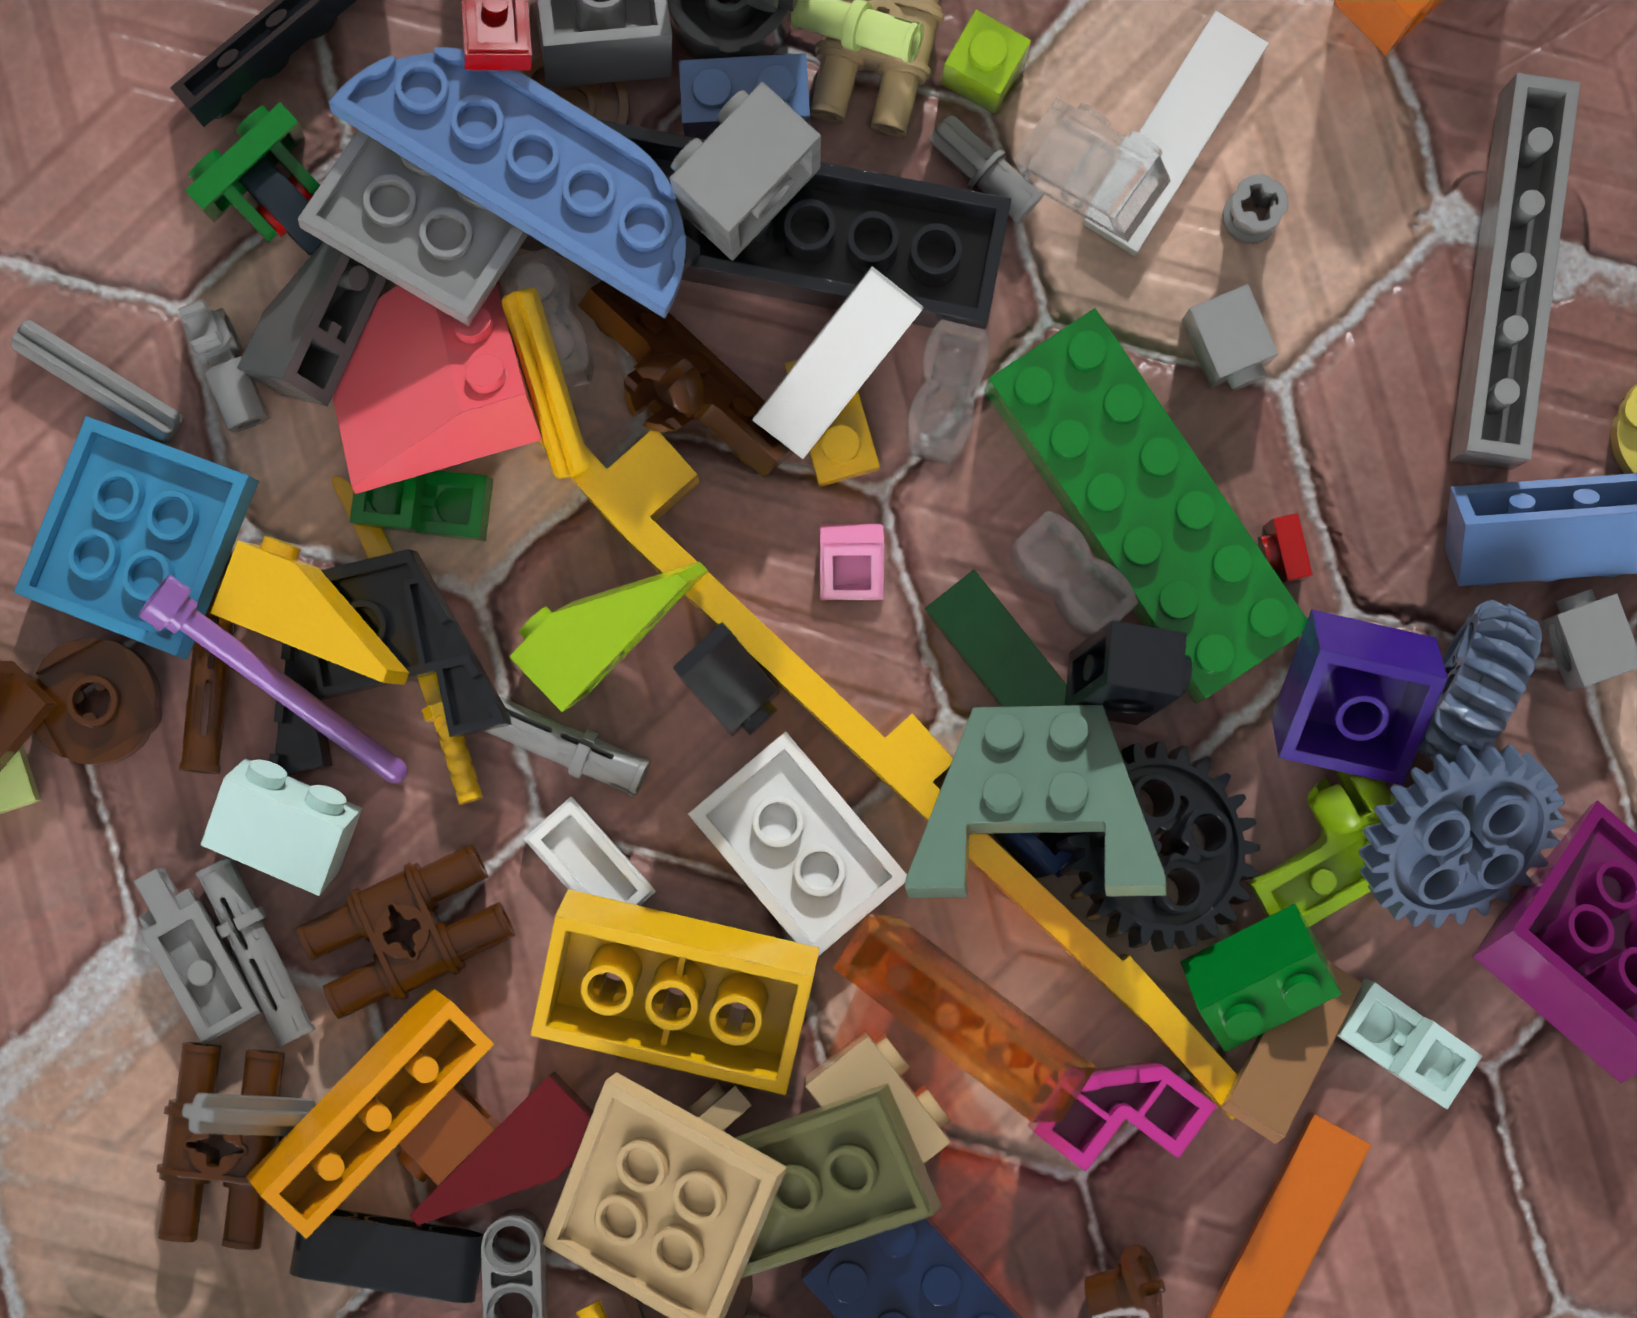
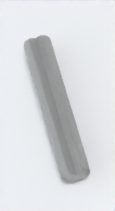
(96, 381)
(245, 1114)

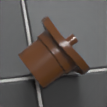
(1128, 1289)

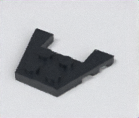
(418, 627)

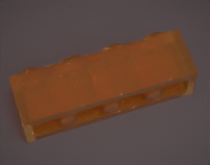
(965, 1018)

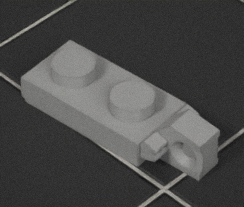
(194, 958)

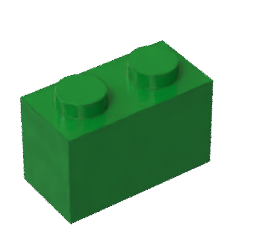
(1260, 978)

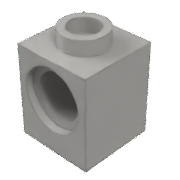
(1590, 639)

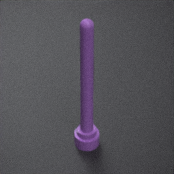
(175, 610)

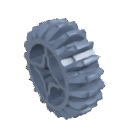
(1486, 677)

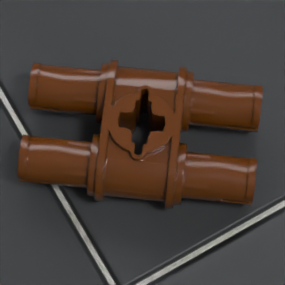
(374, 916)
(192, 1164)

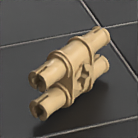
(898, 79)

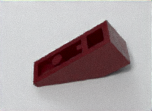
(522, 1152)

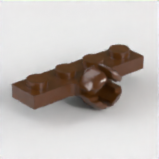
(682, 378)

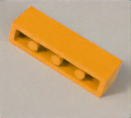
(369, 1112)

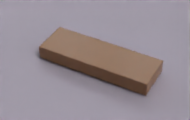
(1286, 1063)

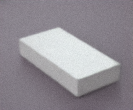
(586, 856)

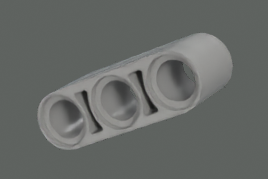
(518, 1275)

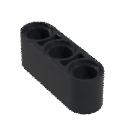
(391, 1256)

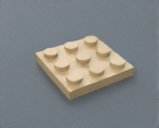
(663, 1203)

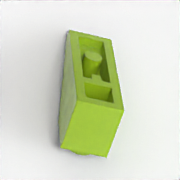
(585, 640)

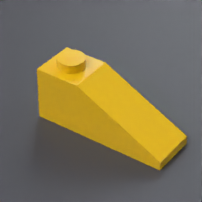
(302, 608)

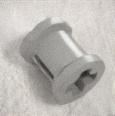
(1264, 193)

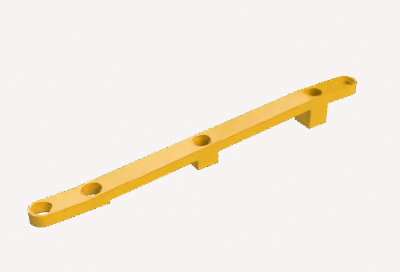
(908, 760)

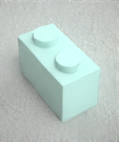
(281, 825)

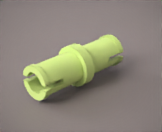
(860, 27)

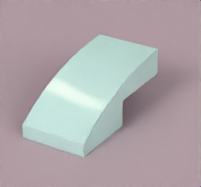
(1408, 1044)

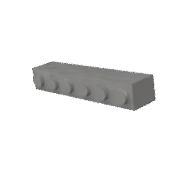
(1515, 272)

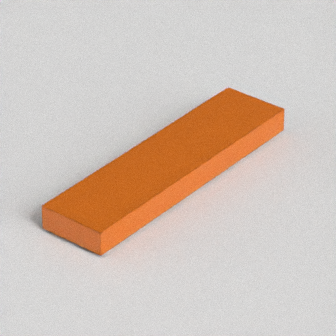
(1291, 1223)

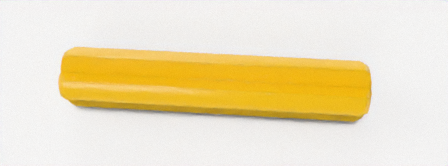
(545, 382)

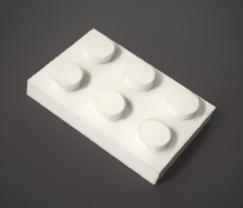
(798, 845)

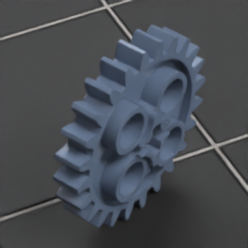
(1461, 835)

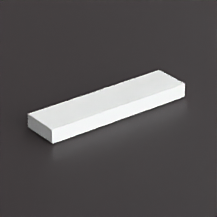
(1193, 109)

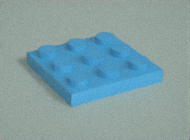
(125, 523)

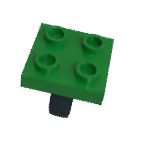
(251, 168)

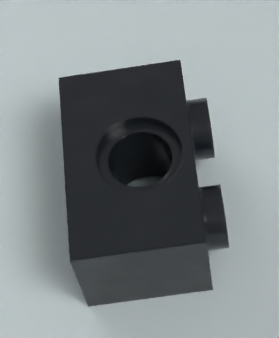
(1129, 671)

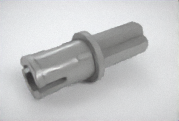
(984, 166)

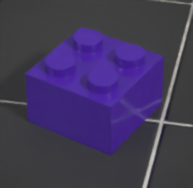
(1358, 697)

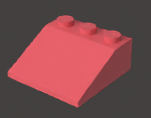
(430, 391)

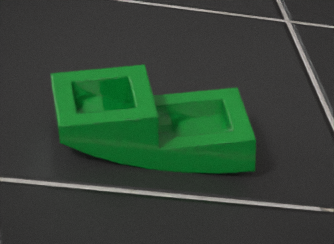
(429, 505)

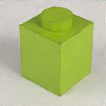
(985, 61)

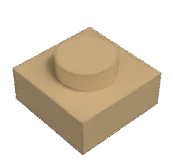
(721, 1106)

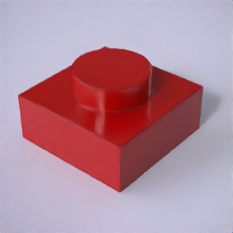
(1286, 549)

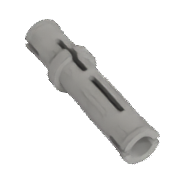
(574, 749)
(255, 950)

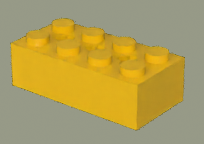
(650, 1023)

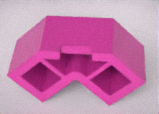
(1139, 1092)

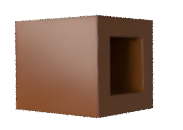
(446, 1135)

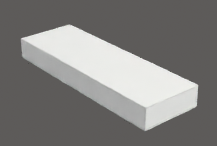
(837, 362)

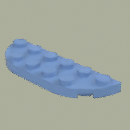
(529, 164)

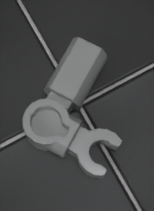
(217, 344)

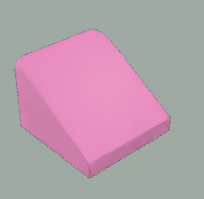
(851, 562)

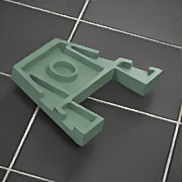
(1036, 775)

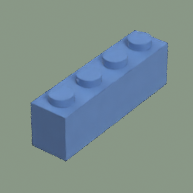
(1542, 530)

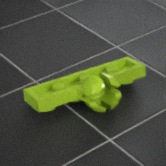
(1329, 870)

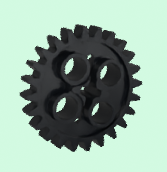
(1204, 877)

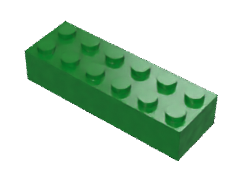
(1145, 501)

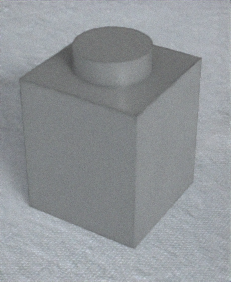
(1230, 339)

